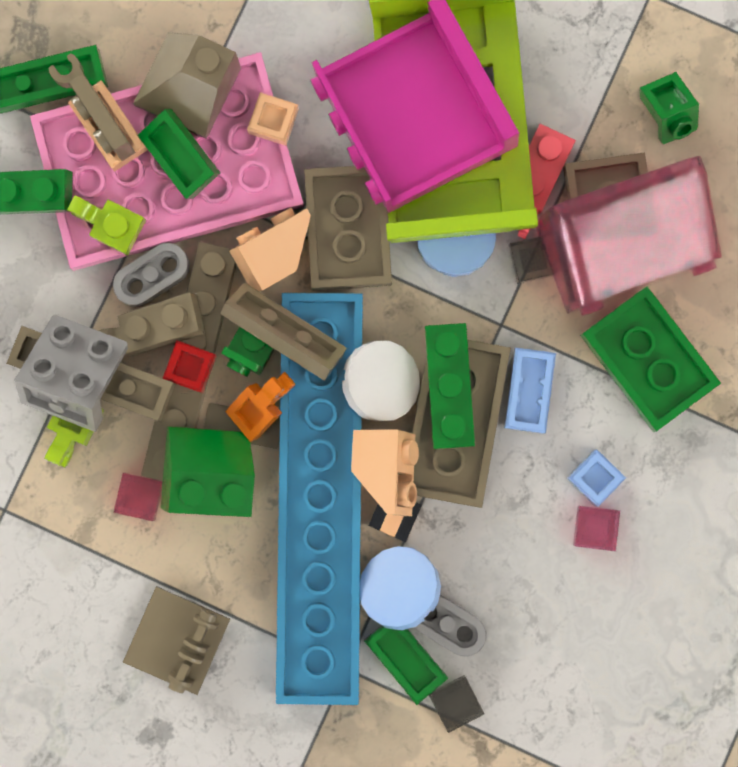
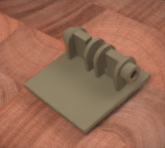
(176, 641)

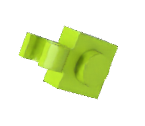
(112, 225)
(63, 444)

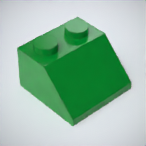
(207, 472)

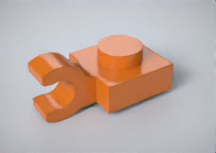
(256, 408)

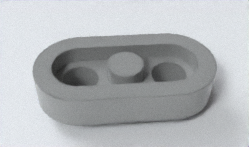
(150, 272)
(445, 625)

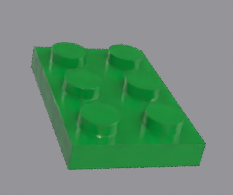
(650, 359)

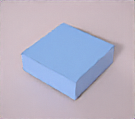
(596, 478)

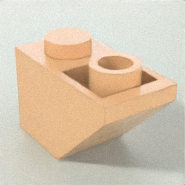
(273, 253)
(386, 467)

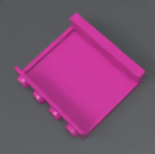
(416, 108)

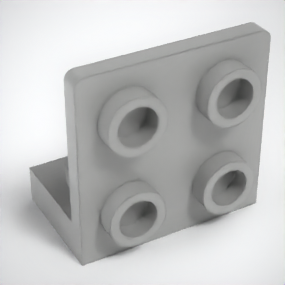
(70, 372)

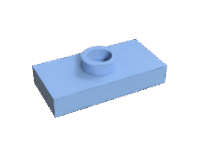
(530, 390)

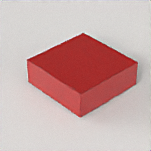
(189, 366)

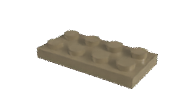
(462, 472)

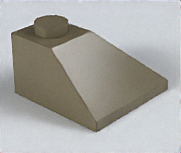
(191, 79)

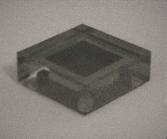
(529, 260)
(456, 703)

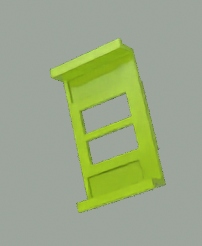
(499, 192)

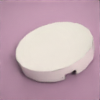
(381, 381)

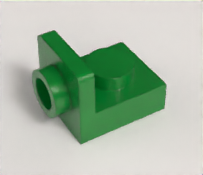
(671, 107)
(247, 353)

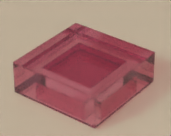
(138, 497)
(596, 528)

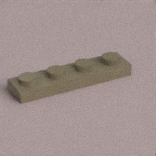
(127, 389)

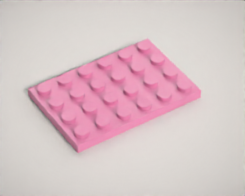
(252, 181)

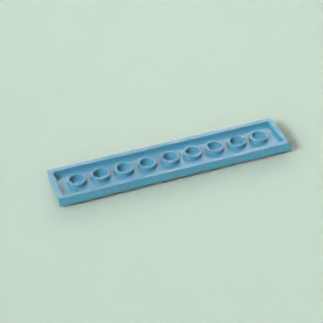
(319, 519)

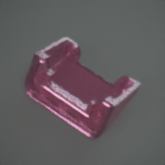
(631, 234)

